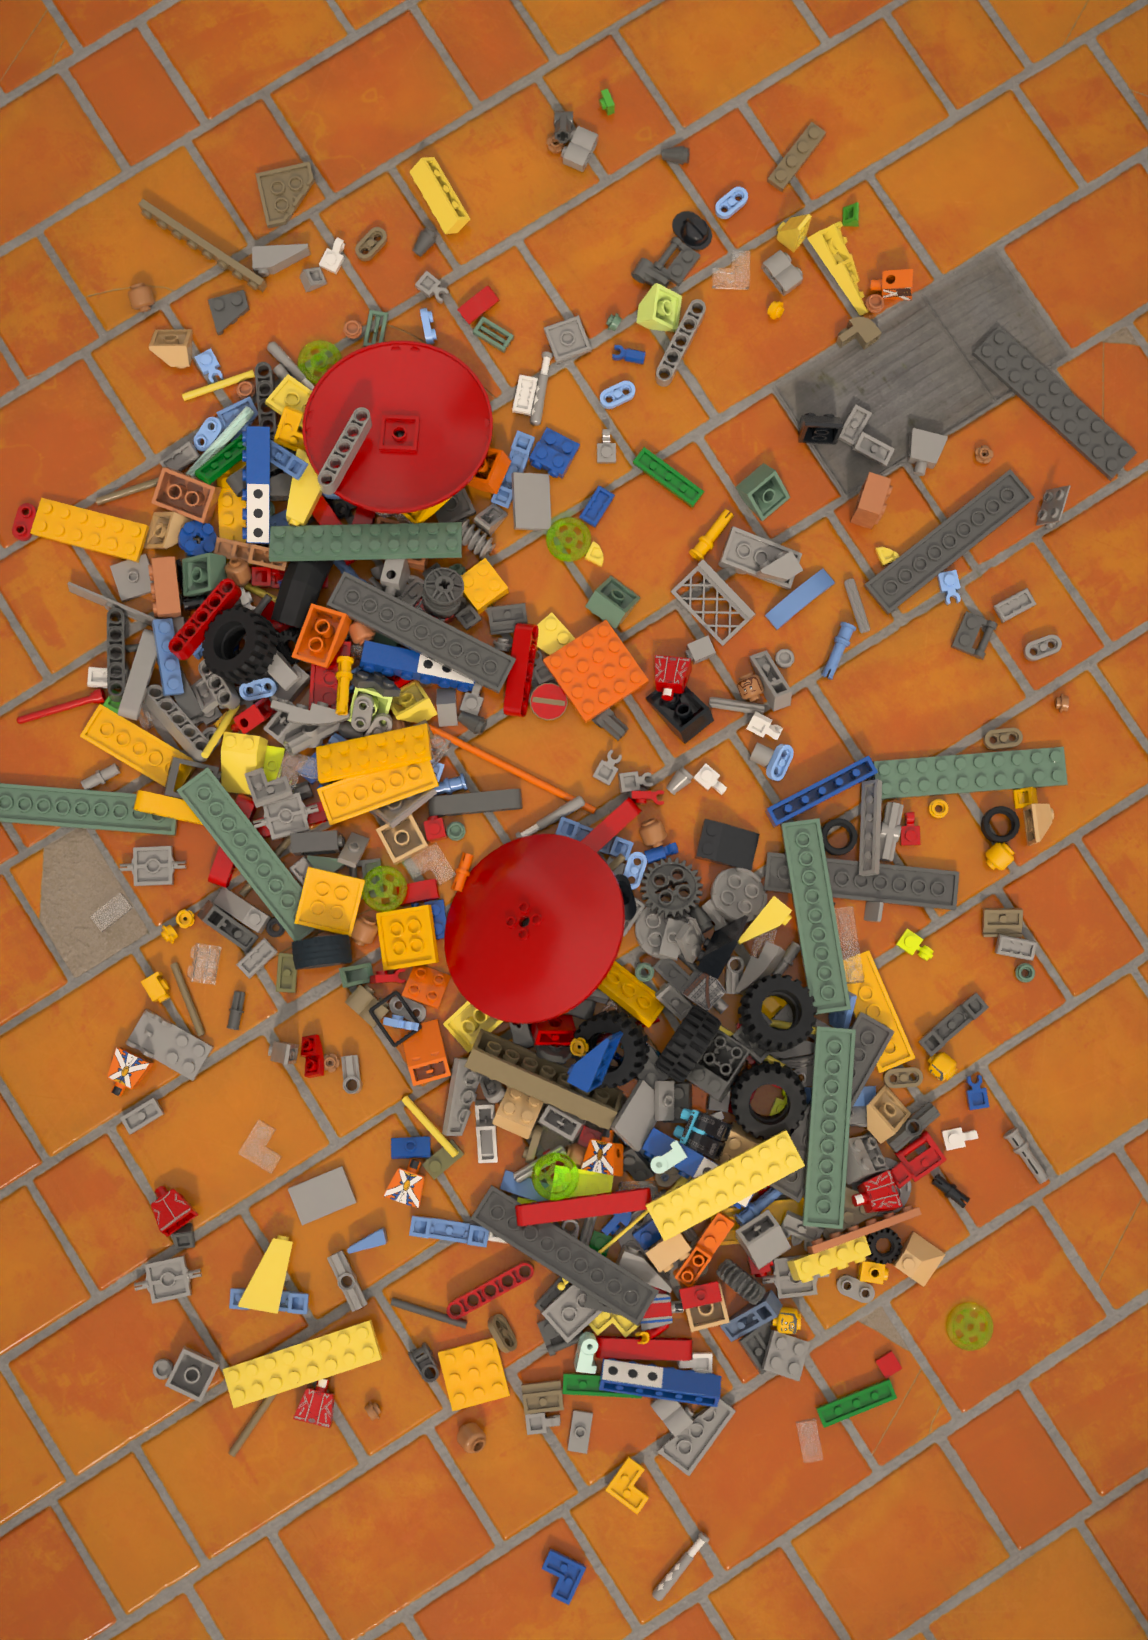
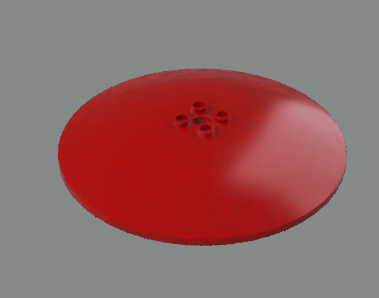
(410, 391)
(563, 950)

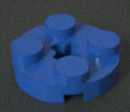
(190, 531)

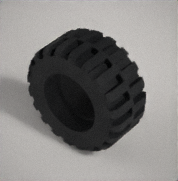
(256, 653)
(799, 1002)
(632, 1040)
(688, 1043)
(763, 1075)

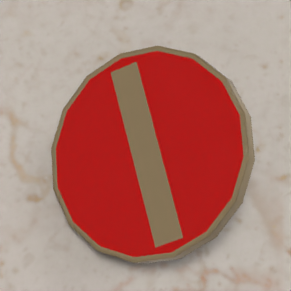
(548, 701)

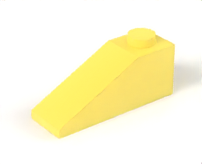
(794, 231)
(770, 918)

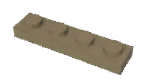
(796, 156)

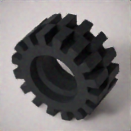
(282, 647)
(894, 1250)

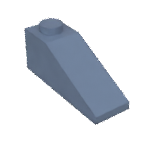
(752, 1316)

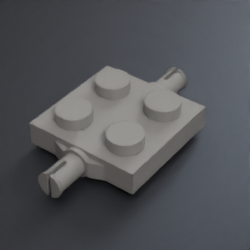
(286, 816)
(153, 866)
(168, 1279)
(784, 1282)

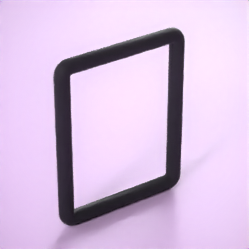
(381, 1026)

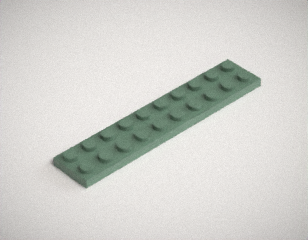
(365, 541)
(972, 773)
(79, 810)
(246, 849)
(815, 915)
(829, 1127)

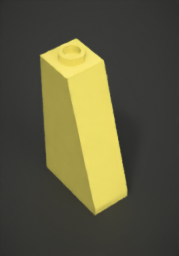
(303, 495)
(267, 1282)

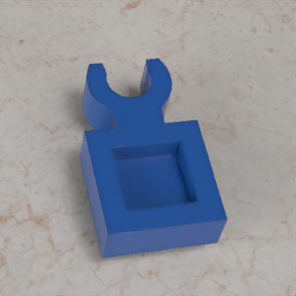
(976, 1097)

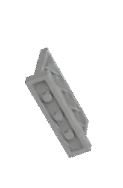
(727, 594)

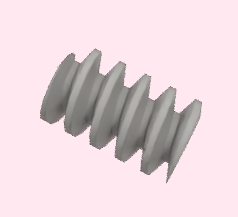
(476, 541)

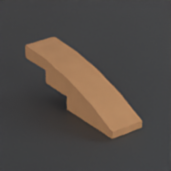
(251, 553)

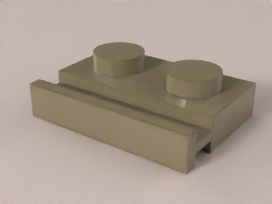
(1002, 921)
(542, 1397)

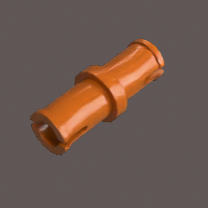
(462, 872)

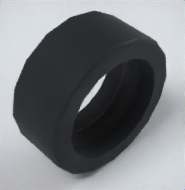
(1015, 824)
(852, 833)

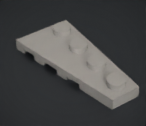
(460, 1096)
(694, 1441)

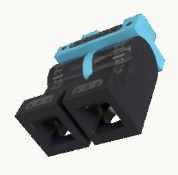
(696, 1132)

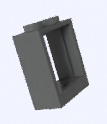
(173, 771)
(316, 843)

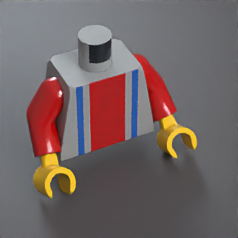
(658, 1316)

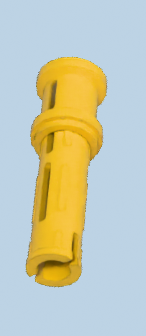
(706, 542)
(344, 677)

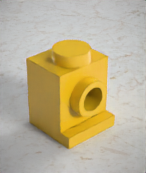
(156, 987)
(866, 1268)

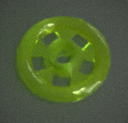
(305, 355)
(571, 523)
(381, 872)
(538, 1175)
(983, 1317)

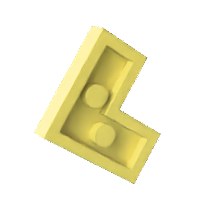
(604, 1319)

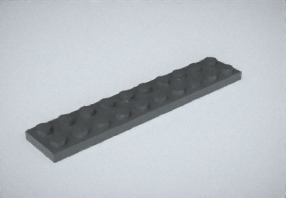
(1054, 403)
(949, 542)
(421, 632)
(892, 885)
(870, 1044)
(567, 1257)

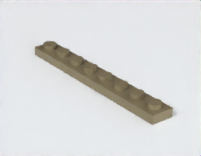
(196, 242)

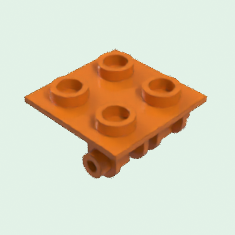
(426, 986)

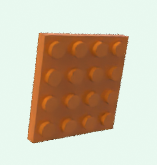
(595, 671)

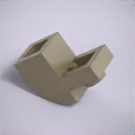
(860, 328)

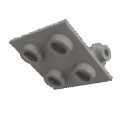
(1052, 506)

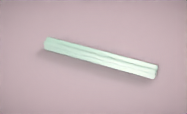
(223, 439)

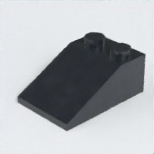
(819, 429)
(683, 714)
(727, 845)
(720, 947)

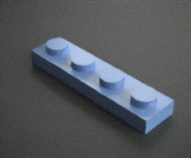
(167, 661)

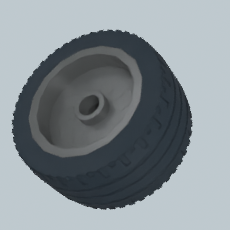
(321, 951)

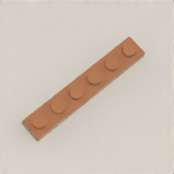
(856, 1232)

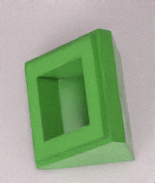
(851, 215)

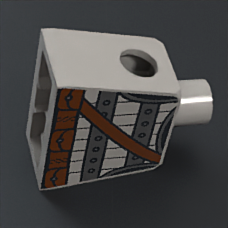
(706, 992)

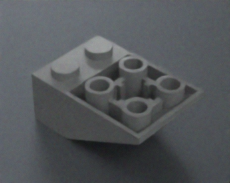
(719, 1066)

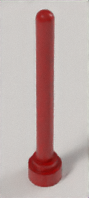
(97, 696)

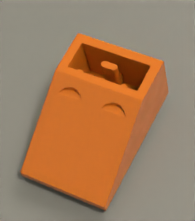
(426, 1054)

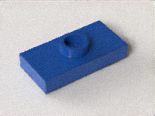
(596, 506)
(410, 1147)

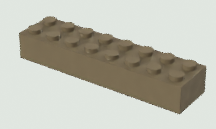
(541, 1079)

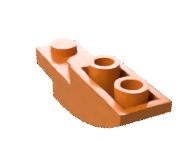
(704, 1249)

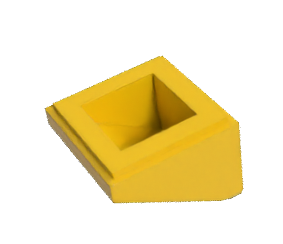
(1025, 797)

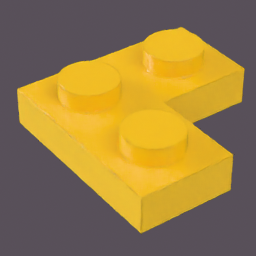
(287, 431)
(623, 1486)

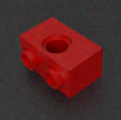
(554, 1031)

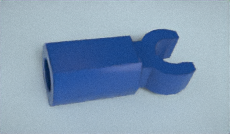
(629, 355)
(658, 853)

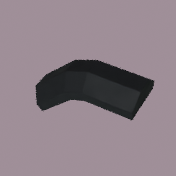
(298, 590)

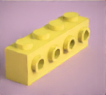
(439, 195)
(808, 1265)

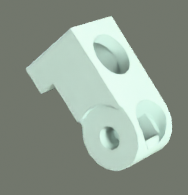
(662, 1163)
(585, 1352)

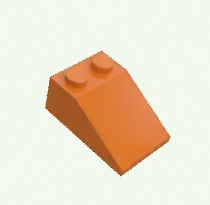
(491, 472)
(321, 636)

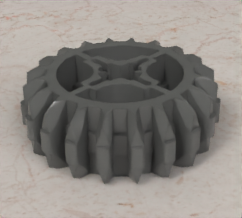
(741, 1281)

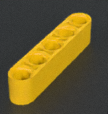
(164, 806)

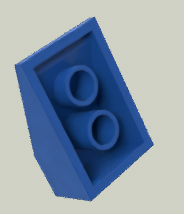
(592, 1068)

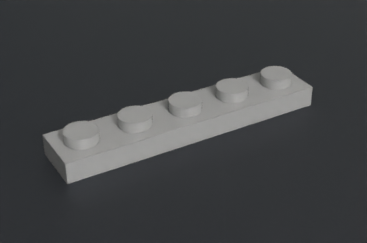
(870, 828)

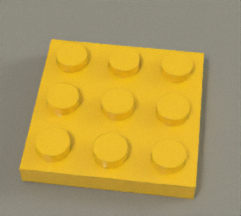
(329, 901)
(407, 937)
(473, 1373)

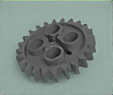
(678, 903)

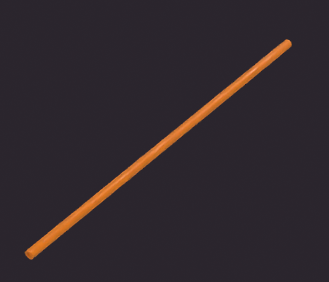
(506, 766)

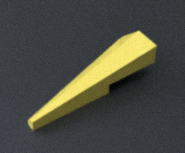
(833, 252)

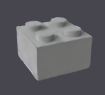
(192, 1374)

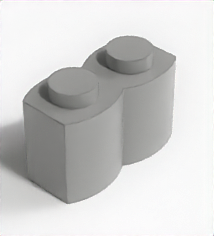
(580, 148)
(782, 272)
(673, 1414)

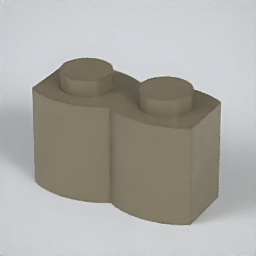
(362, 1000)

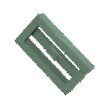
(379, 314)
(490, 341)

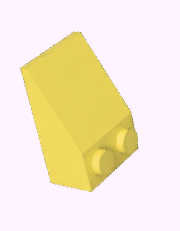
(239, 756)
(466, 1025)

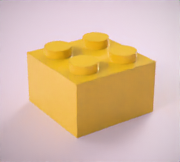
(483, 586)

